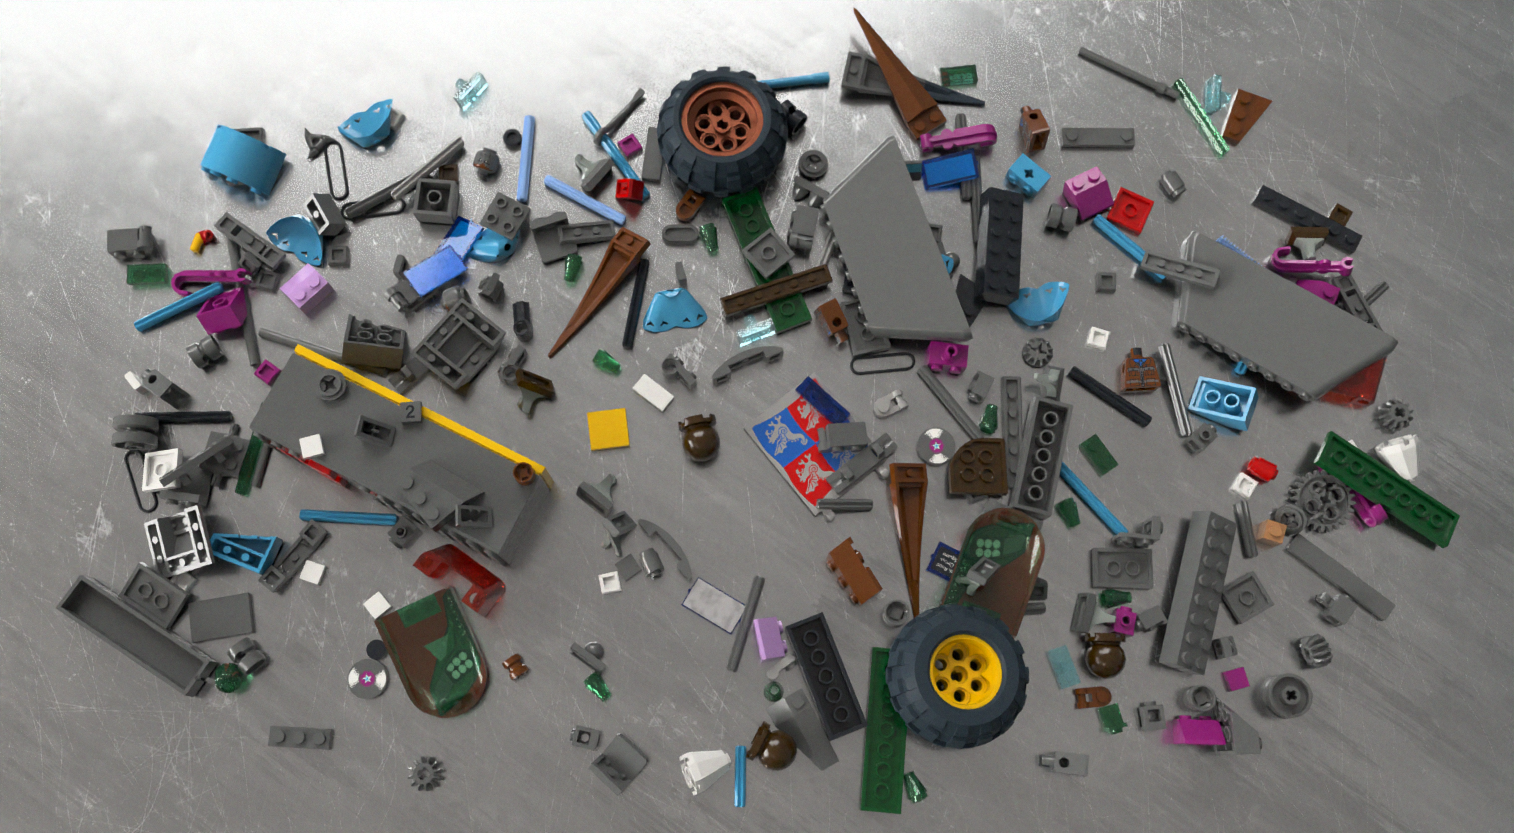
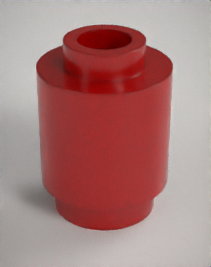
(1262, 469)

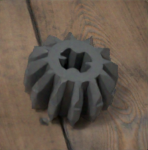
(1388, 414)
(1316, 651)
(418, 778)

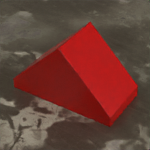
(629, 189)

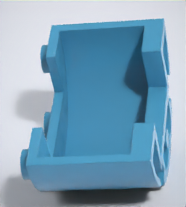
(242, 159)

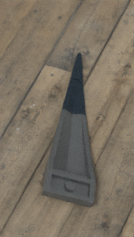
(865, 75)

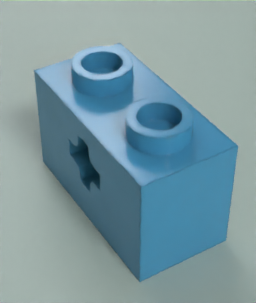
(1036, 175)

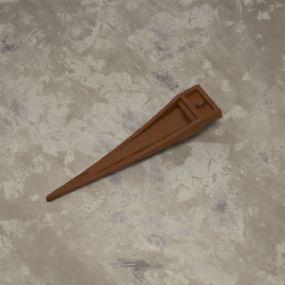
(913, 101)
(617, 263)
(908, 497)

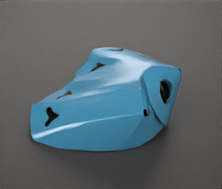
(372, 126)
(300, 236)
(491, 246)
(1040, 306)
(673, 307)

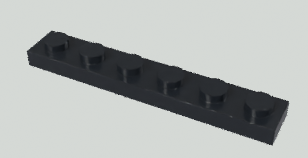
(1306, 217)

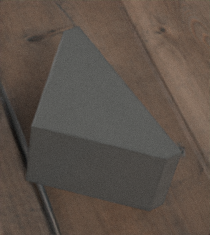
(374, 431)

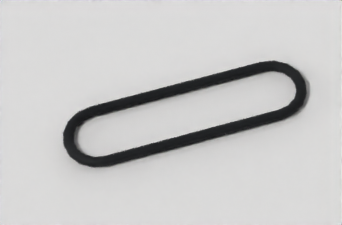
(328, 172)
(371, 215)
(882, 355)
(133, 485)

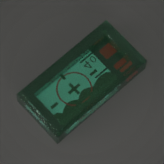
(958, 75)

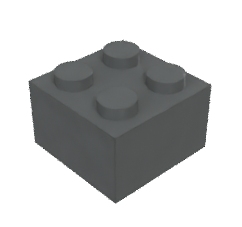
(436, 200)

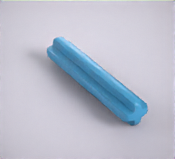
(740, 776)

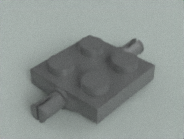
(234, 456)

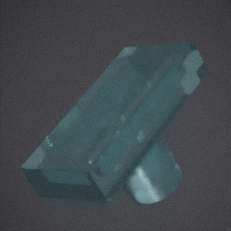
(469, 89)
(1214, 95)
(754, 330)
(1063, 667)

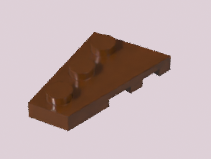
(1243, 115)

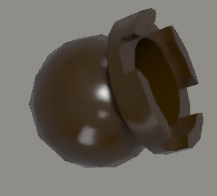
(700, 438)
(1105, 655)
(773, 748)

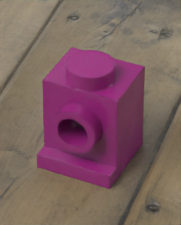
(1120, 627)

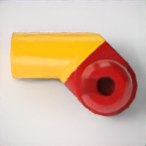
(201, 238)

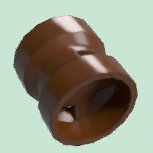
(524, 470)
(515, 666)

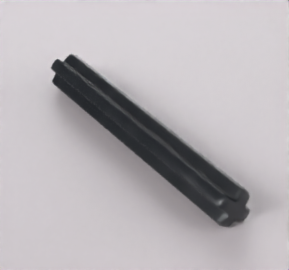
(635, 304)
(1110, 396)
(189, 416)

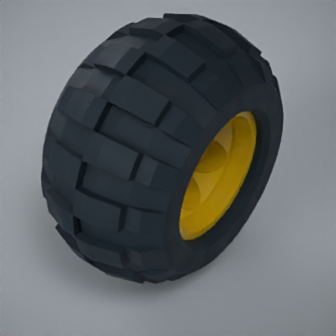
(999, 676)

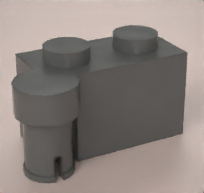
(803, 228)
(130, 242)
(405, 296)
(842, 437)

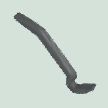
(617, 118)

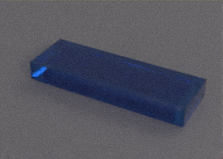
(822, 401)

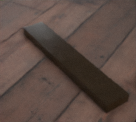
(776, 290)

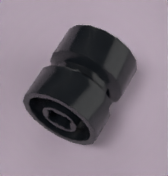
(795, 118)

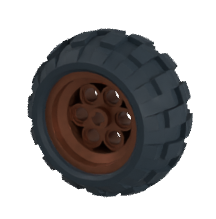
(712, 101)

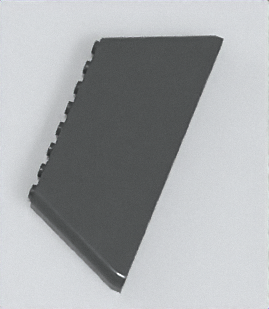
(893, 252)
(1275, 324)

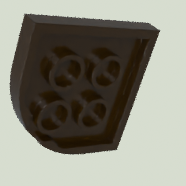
(979, 468)

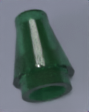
(709, 236)
(572, 266)
(606, 361)
(989, 420)
(1070, 512)
(1113, 598)
(597, 686)
(773, 697)
(915, 788)

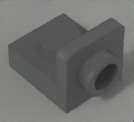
(1225, 647)

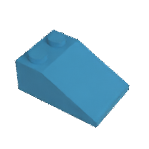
(1224, 402)

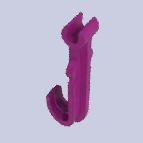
(983, 134)
(1309, 266)
(208, 276)
(1367, 510)

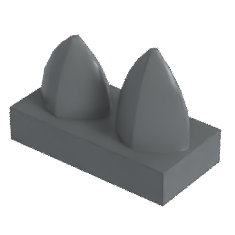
(803, 186)

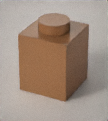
(1271, 533)

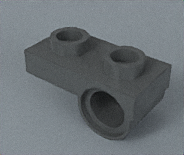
(490, 287)
(515, 358)
(687, 377)

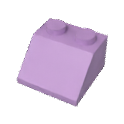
(306, 288)
(769, 638)

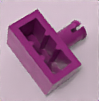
(947, 357)

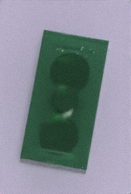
(147, 274)
(1098, 454)

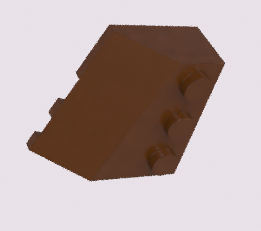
(852, 573)

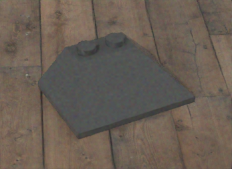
(459, 344)
(180, 542)

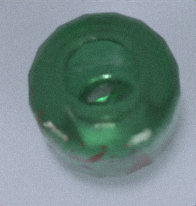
(228, 678)

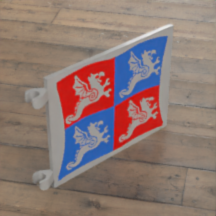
(791, 440)

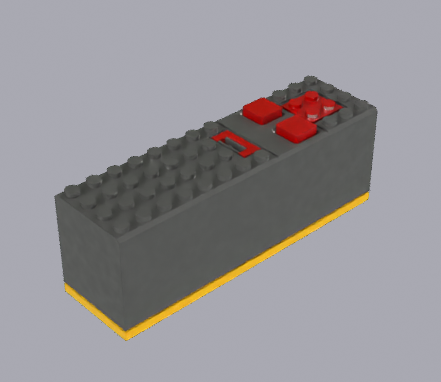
(297, 412)

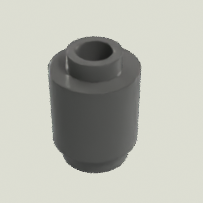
(1172, 183)
(651, 563)

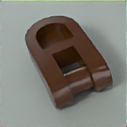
(685, 209)
(1099, 697)

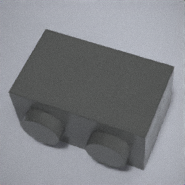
(324, 214)

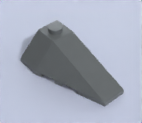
(799, 720)

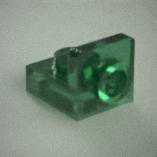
(1111, 719)

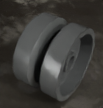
(135, 432)
(1286, 696)

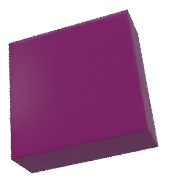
(629, 146)
(267, 372)
(1236, 679)

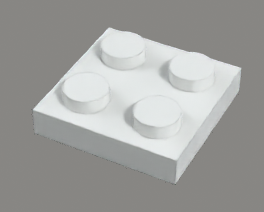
(158, 464)

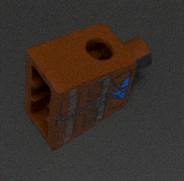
(1033, 129)
(829, 313)
(1139, 373)

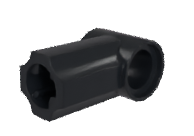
(522, 319)

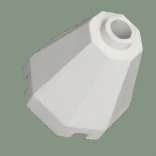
(1401, 456)
(704, 768)

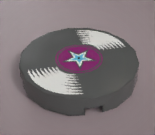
(936, 446)
(368, 679)

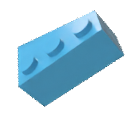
(246, 551)

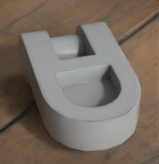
(883, 407)
(787, 662)

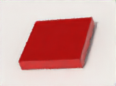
(1130, 210)

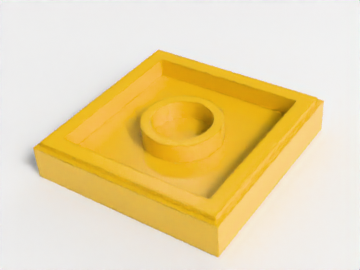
(608, 429)

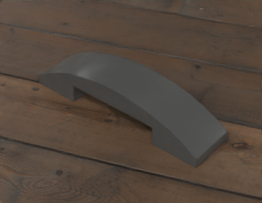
(768, 352)
(653, 529)
(294, 557)

